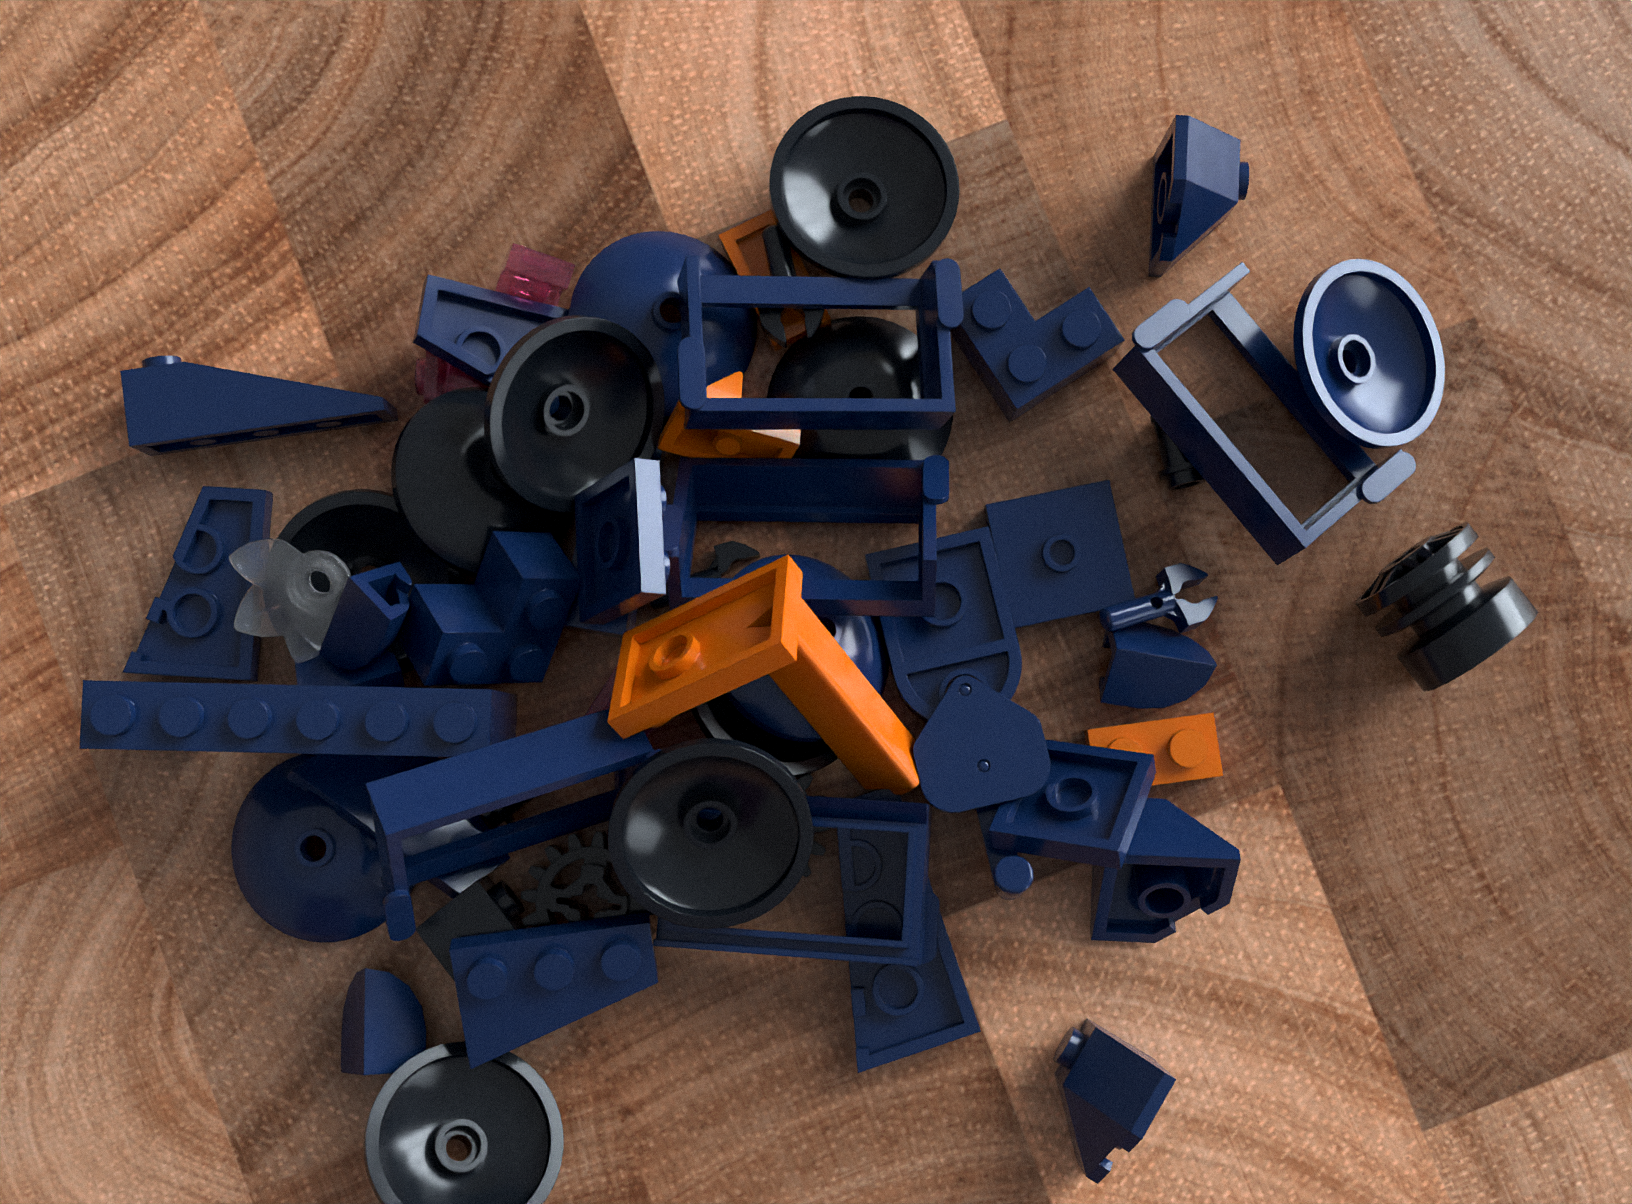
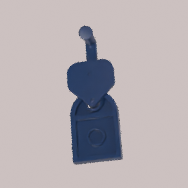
(975, 739)

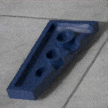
(895, 1006)

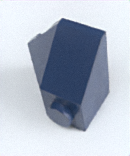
(1192, 188)
(1166, 875)
(1106, 1094)

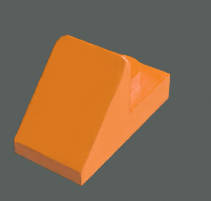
(725, 443)

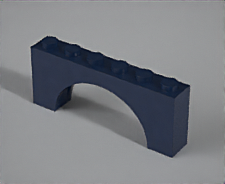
(293, 718)

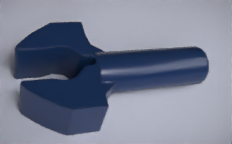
(1162, 603)

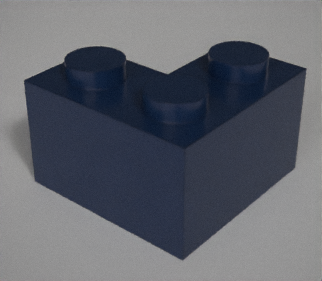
(1028, 358)
(501, 623)

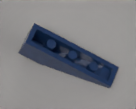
(198, 406)

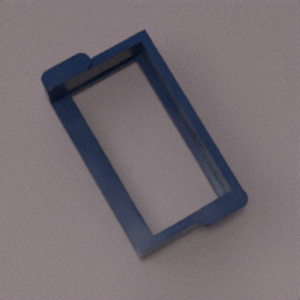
(937, 309)
(1212, 450)
(812, 493)
(488, 781)
(920, 906)

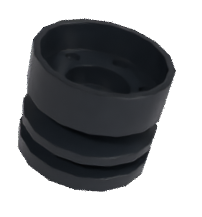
(1450, 613)

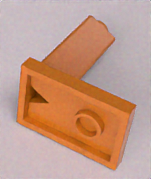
(753, 631)

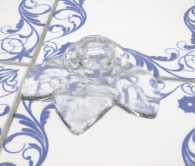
(283, 594)

